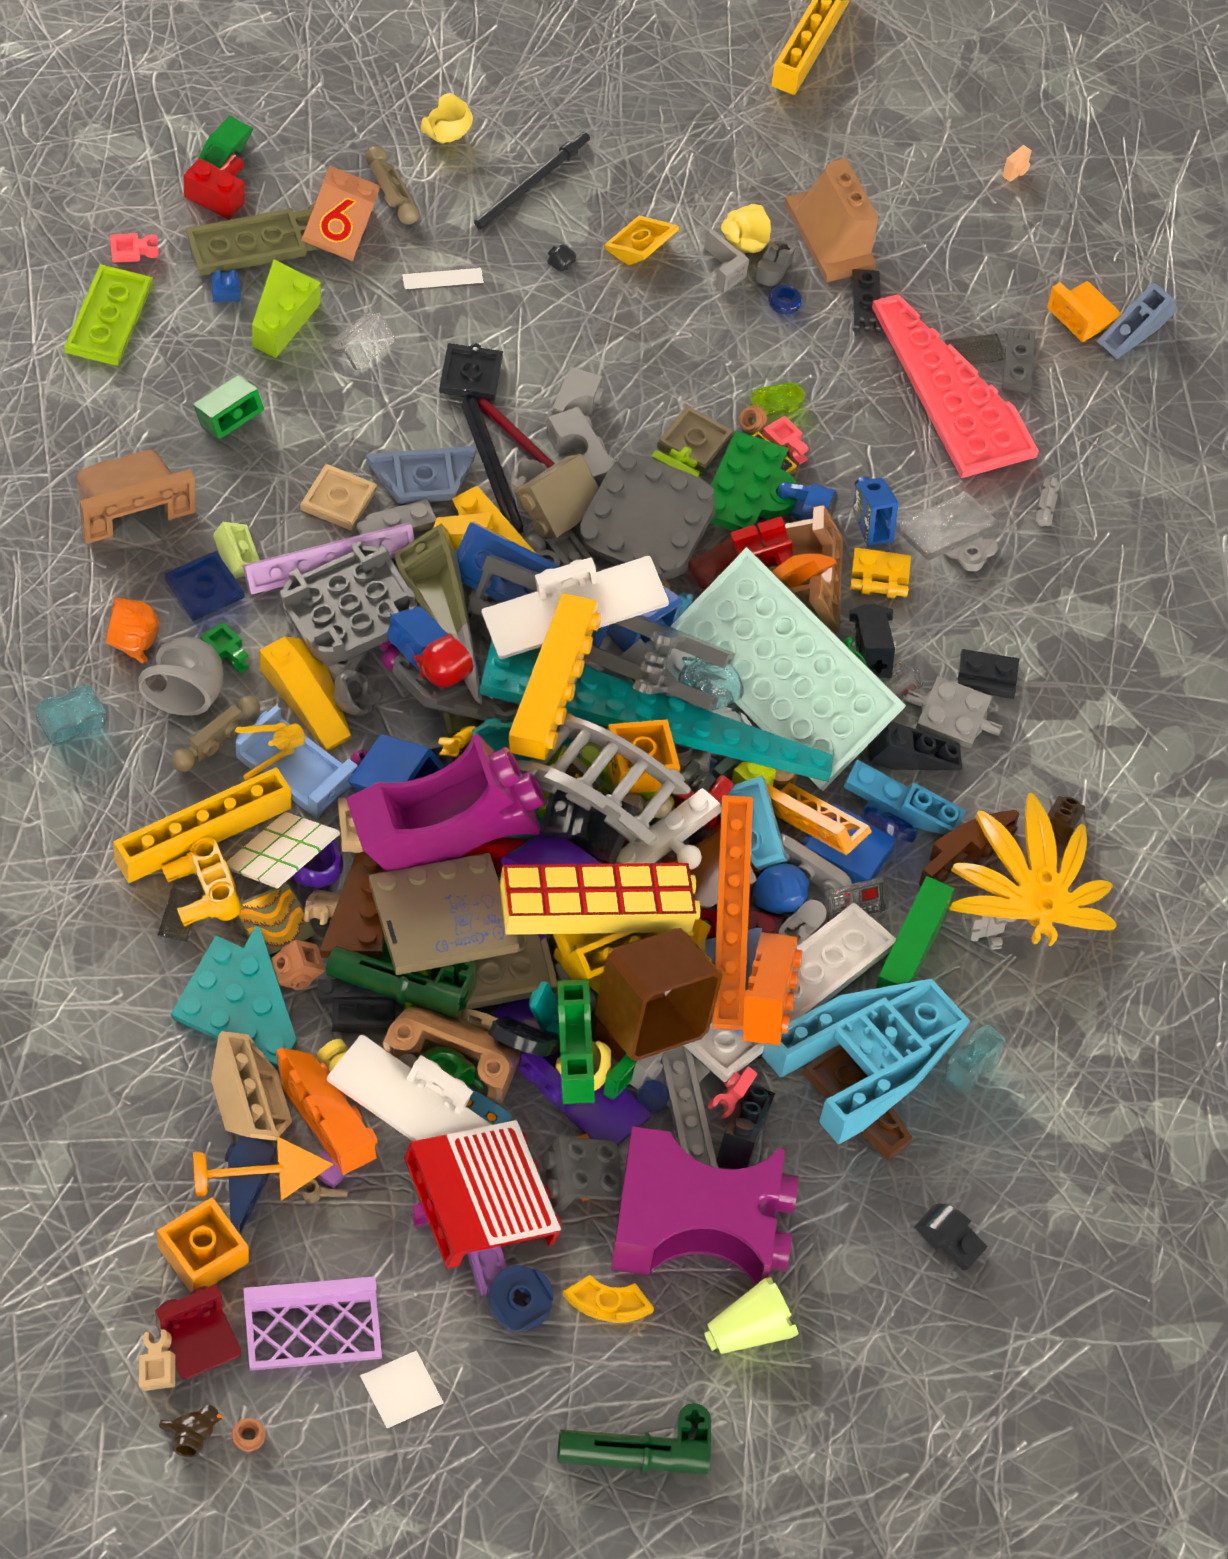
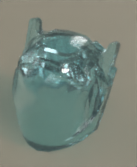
(713, 679)

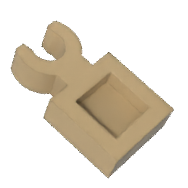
(321, 905)
(157, 1366)

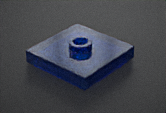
(204, 585)

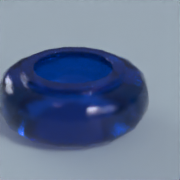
(787, 292)

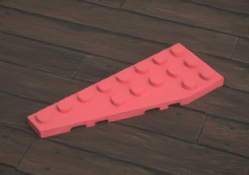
(968, 414)

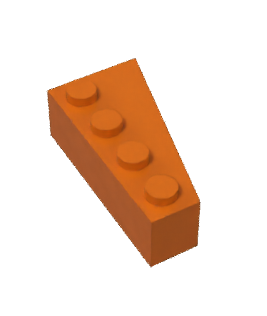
(770, 988)

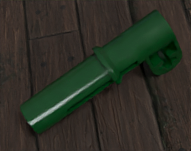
(415, 988)
(644, 1450)

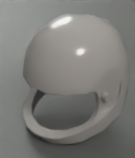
(191, 674)

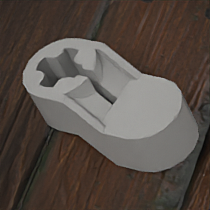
(811, 915)

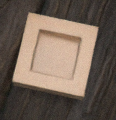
(1017, 163)

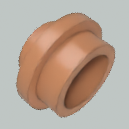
(746, 419)
(244, 1426)

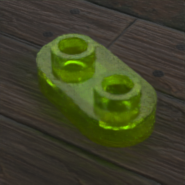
(774, 398)

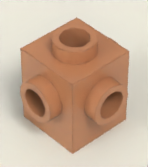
(297, 964)

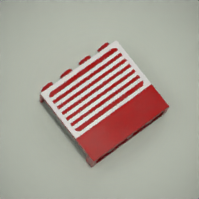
(481, 1190)

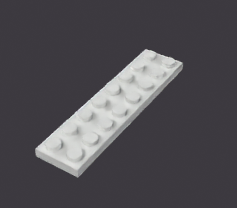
(829, 964)

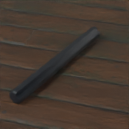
(491, 463)

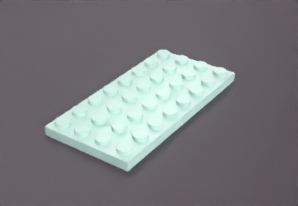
(791, 664)

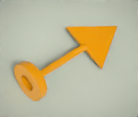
(294, 1168)

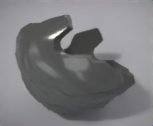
(352, 693)

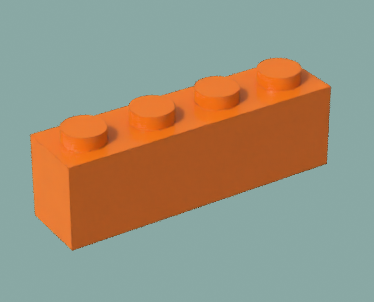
(326, 1110)

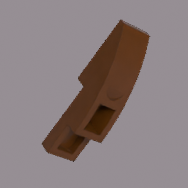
(963, 844)

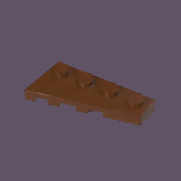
(836, 1072)

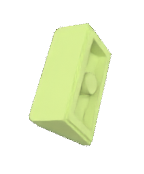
(235, 547)

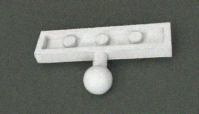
(673, 830)

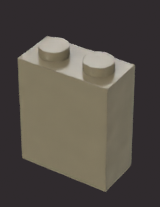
(559, 496)

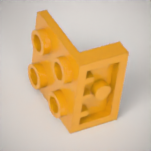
(1082, 309)

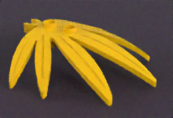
(1041, 890)

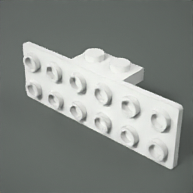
(619, 593)
(413, 1101)

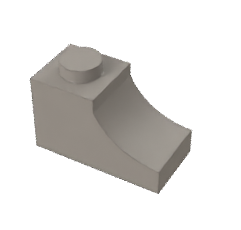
(579, 390)

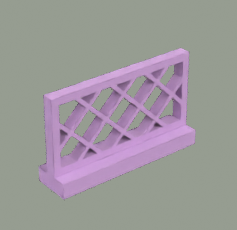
(311, 1295)

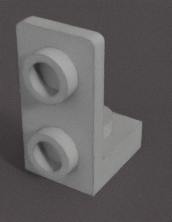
(734, 261)

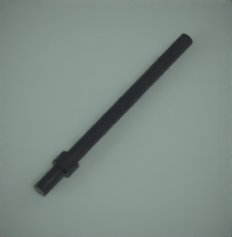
(566, 152)

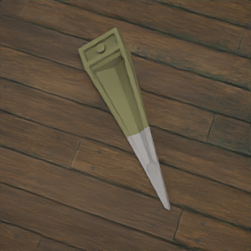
(434, 575)

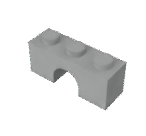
(574, 432)

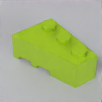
(283, 308)

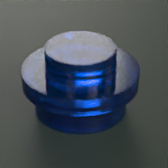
(653, 1095)

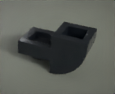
(949, 1229)

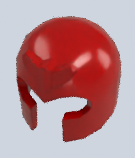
(445, 662)

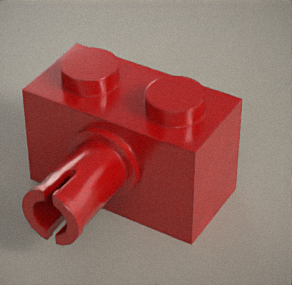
(216, 187)

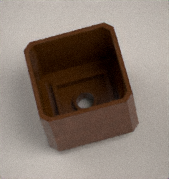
(657, 993)

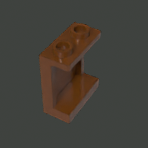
(708, 870)

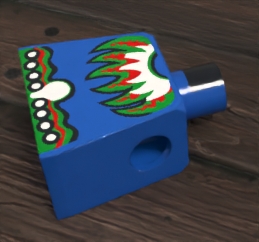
(875, 499)

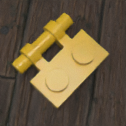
(882, 567)

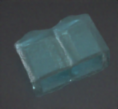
(71, 715)
(974, 1059)

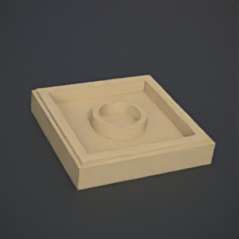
(338, 497)

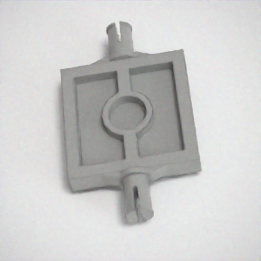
(954, 712)

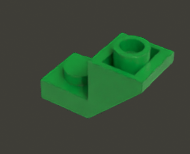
(224, 141)

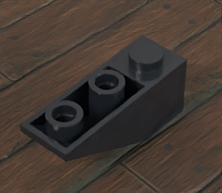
(912, 749)
(745, 1128)

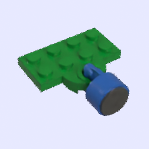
(754, 485)

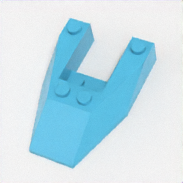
(888, 1032)

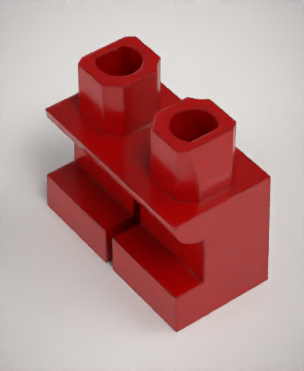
(769, 544)

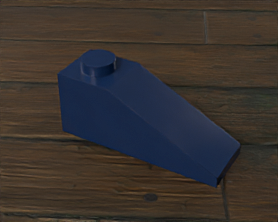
(246, 1189)

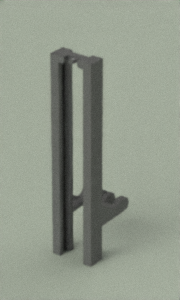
(648, 675)

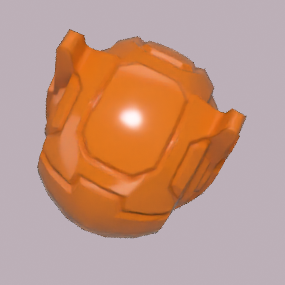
(132, 627)

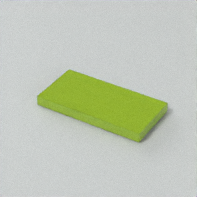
(108, 315)

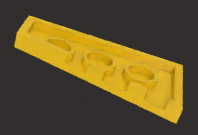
(476, 502)

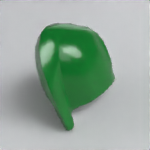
(454, 1064)

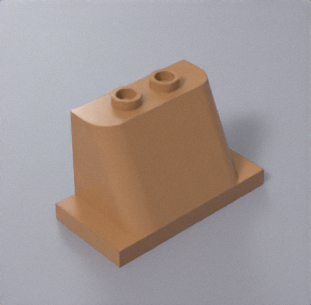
(836, 222)
(131, 486)
(824, 591)

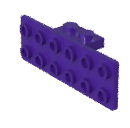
(600, 1120)

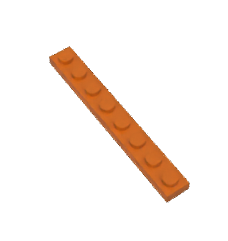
(733, 910)

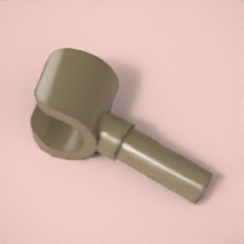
(320, 1192)

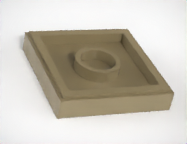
(698, 432)

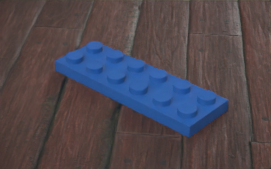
(479, 543)

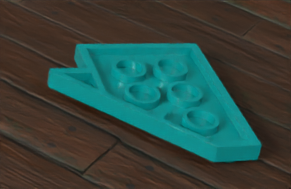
(238, 994)

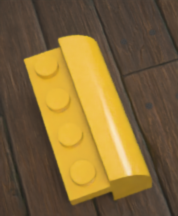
(587, 952)

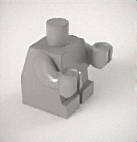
(983, 926)

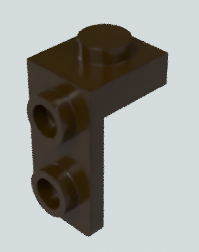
(1064, 819)

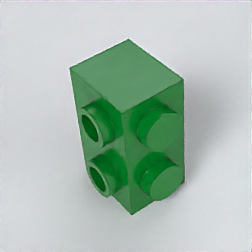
(228, 407)

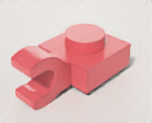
(788, 435)
(735, 1089)

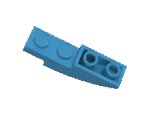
(913, 803)

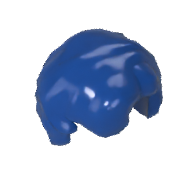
(781, 888)

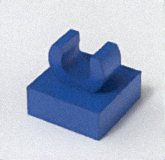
(225, 286)

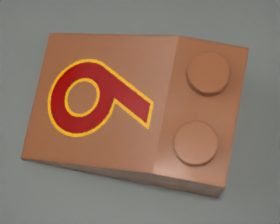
(340, 213)

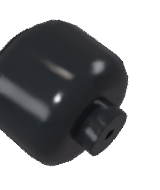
(561, 257)

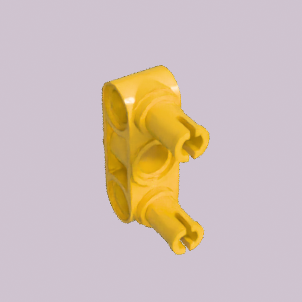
(216, 880)

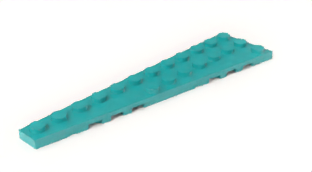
(614, 701)

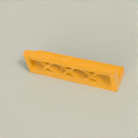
(819, 822)

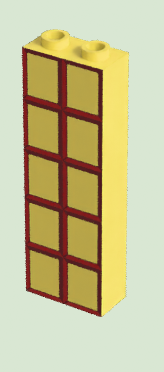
(598, 898)

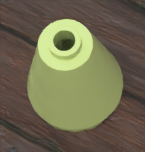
(752, 1320)

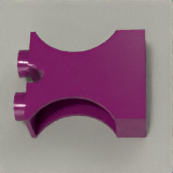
(448, 811)
(687, 1208)

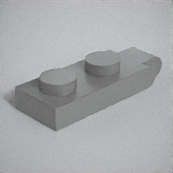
(417, 514)

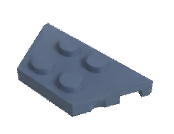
(422, 473)

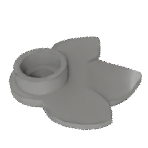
(974, 554)

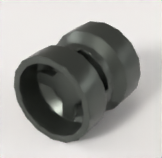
(702, 780)

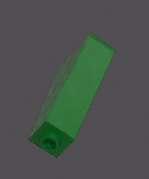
(917, 934)

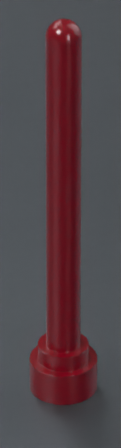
(514, 432)

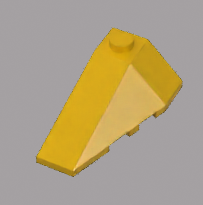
(306, 689)

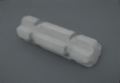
(1047, 501)

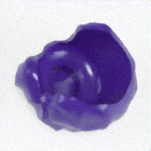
(323, 868)

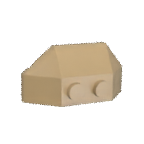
(248, 1089)

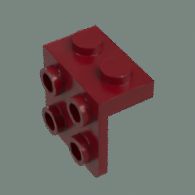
(198, 1332)

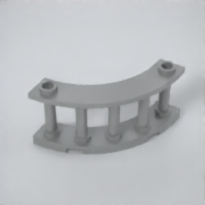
(581, 789)

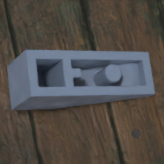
(1139, 321)

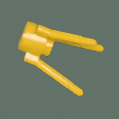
(285, 739)

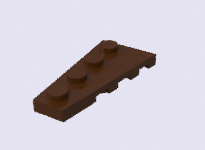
(355, 918)

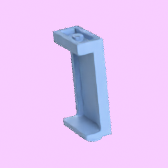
(310, 771)

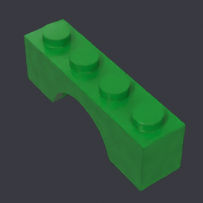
(575, 1042)

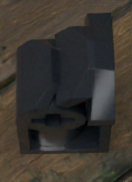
(874, 637)

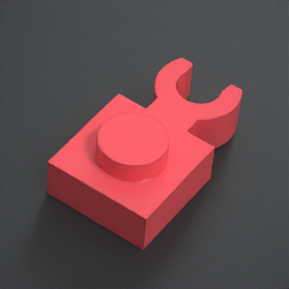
(129, 248)

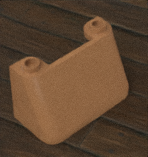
(421, 1025)

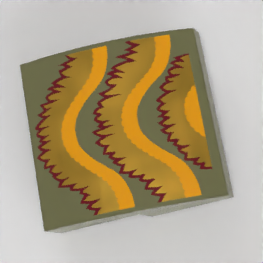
(277, 915)

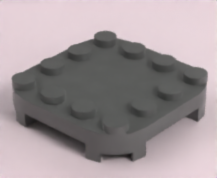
(648, 512)
(346, 603)

